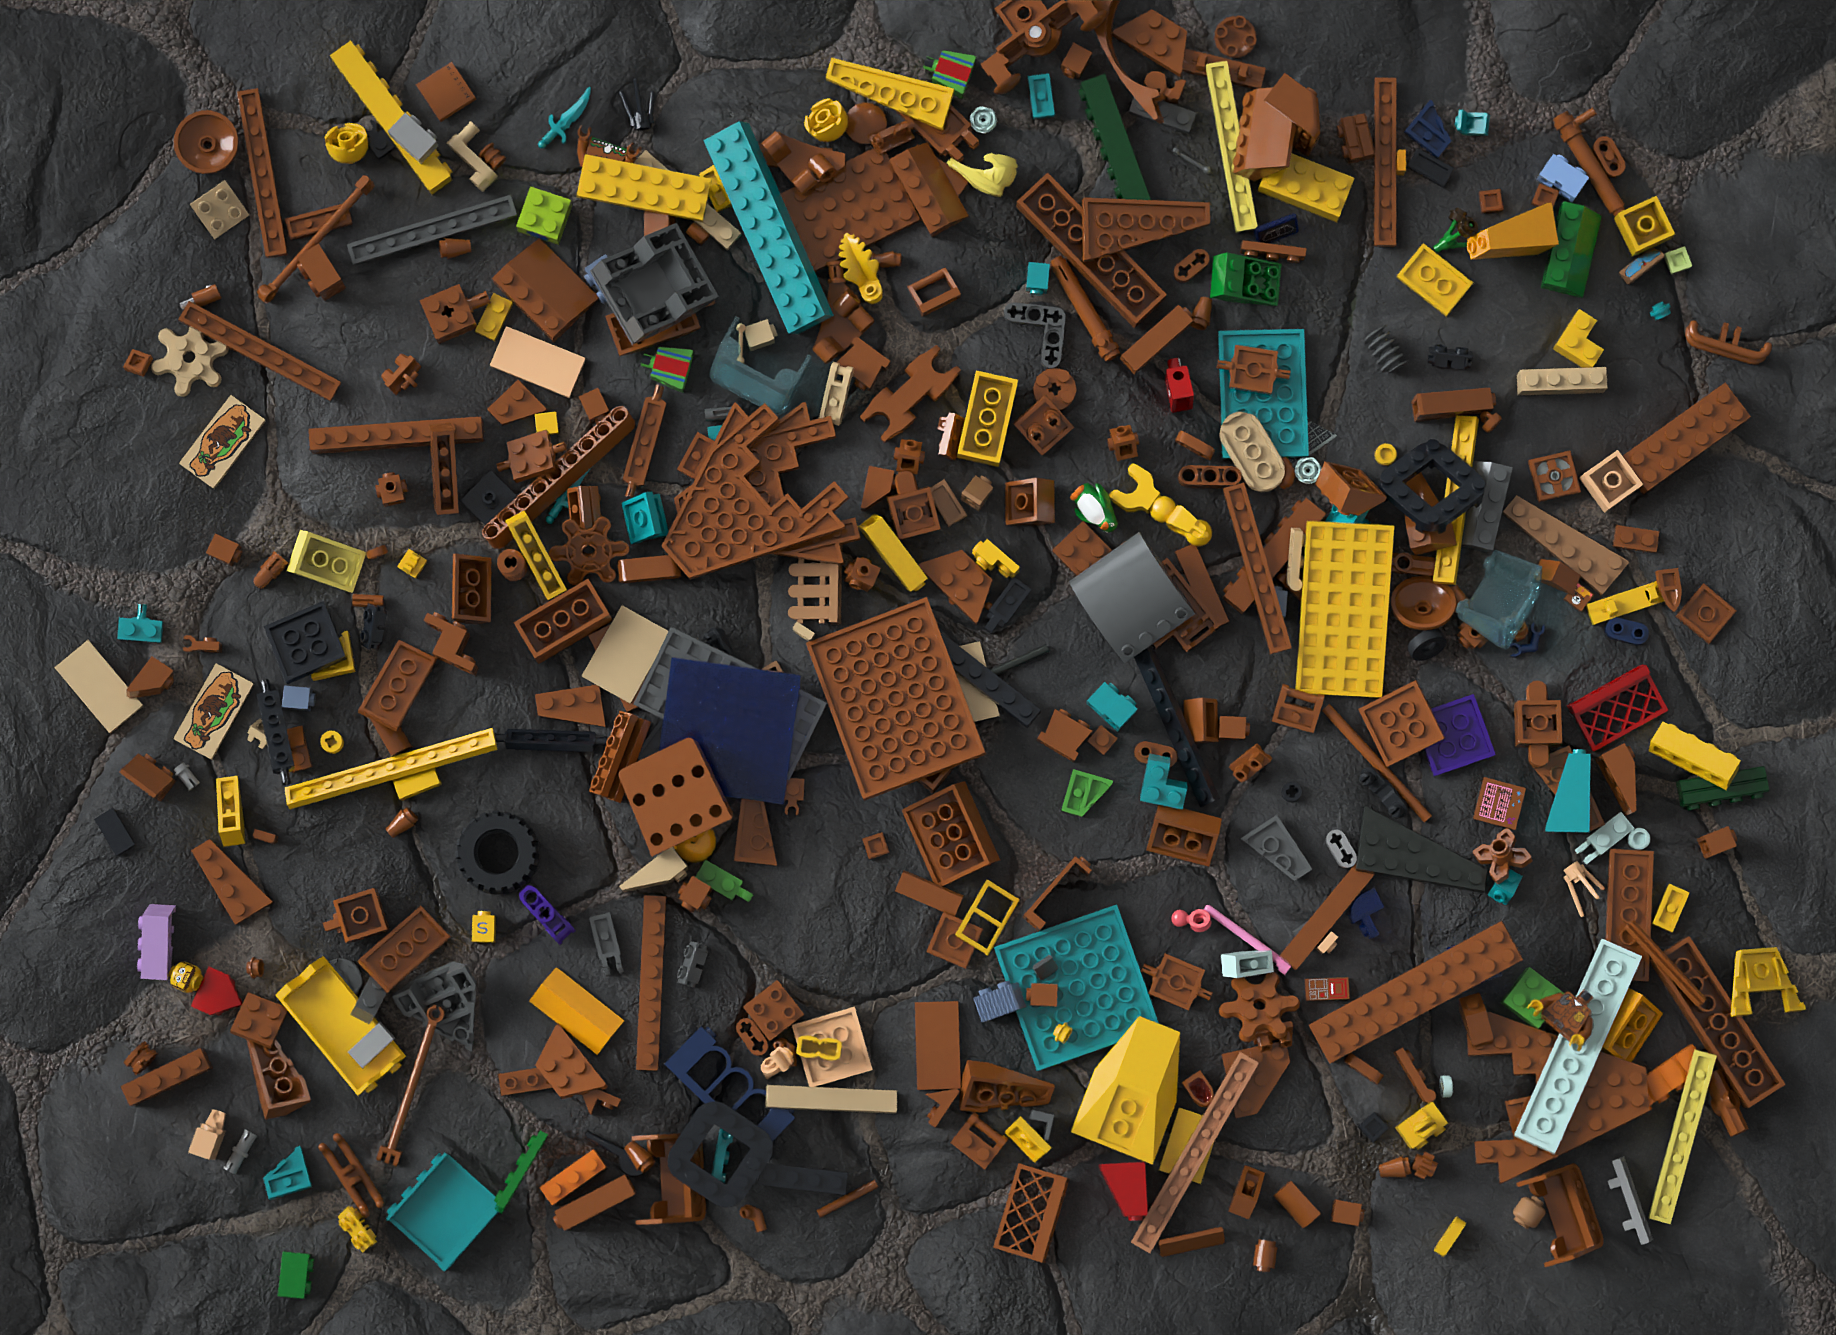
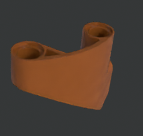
(802, 162)
(848, 322)

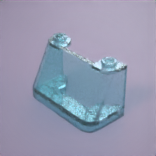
(1502, 598)

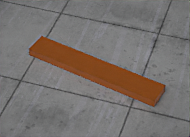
(1325, 917)

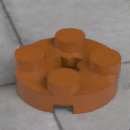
(1061, 379)

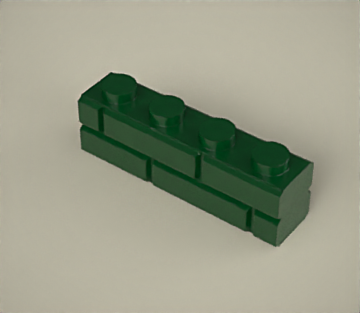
(1699, 791)

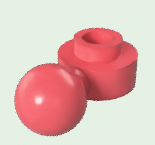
(1181, 918)

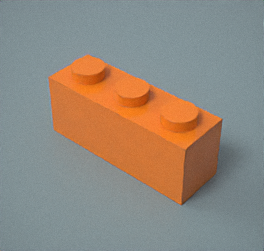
(573, 1177)

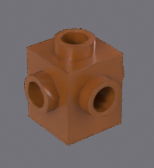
(1123, 442)
(909, 456)
(394, 496)
(861, 574)
(1468, 640)

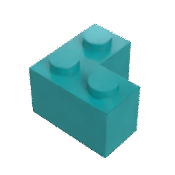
(1111, 707)
(1160, 789)

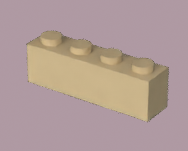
(1562, 381)

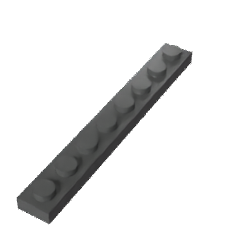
(432, 230)

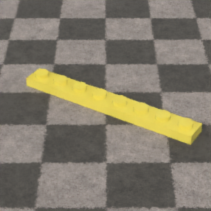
(1228, 132)
(1682, 1136)

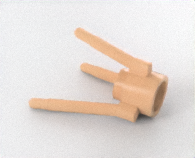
(1576, 873)

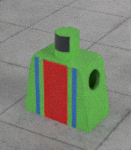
(951, 70)
(670, 366)

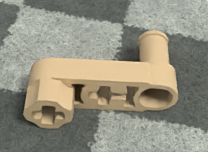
(483, 173)

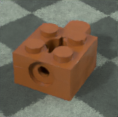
(912, 508)

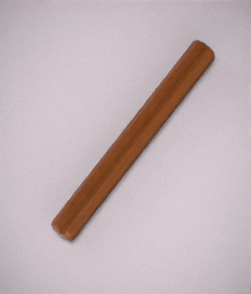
(1665, 963)

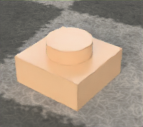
(1327, 943)

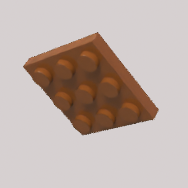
(1401, 723)

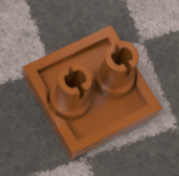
(1043, 425)

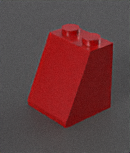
(1128, 1187)

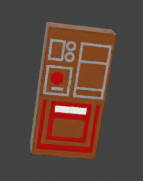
(1326, 989)

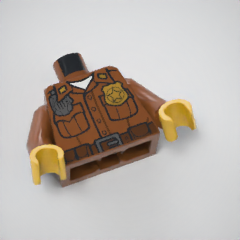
(1567, 1015)

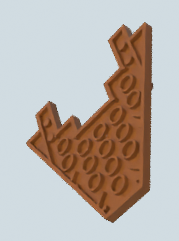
(778, 455)
(728, 519)
(1610, 1098)

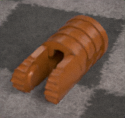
(270, 570)

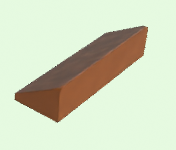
(1191, 1241)

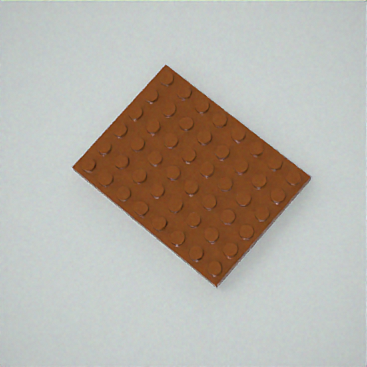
(895, 699)

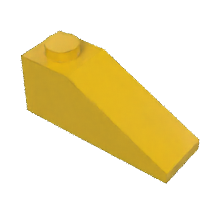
(230, 811)

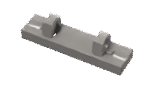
(1638, 1217)

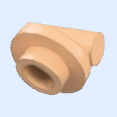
(782, 1058)
(769, 1068)

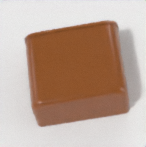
(674, 795)

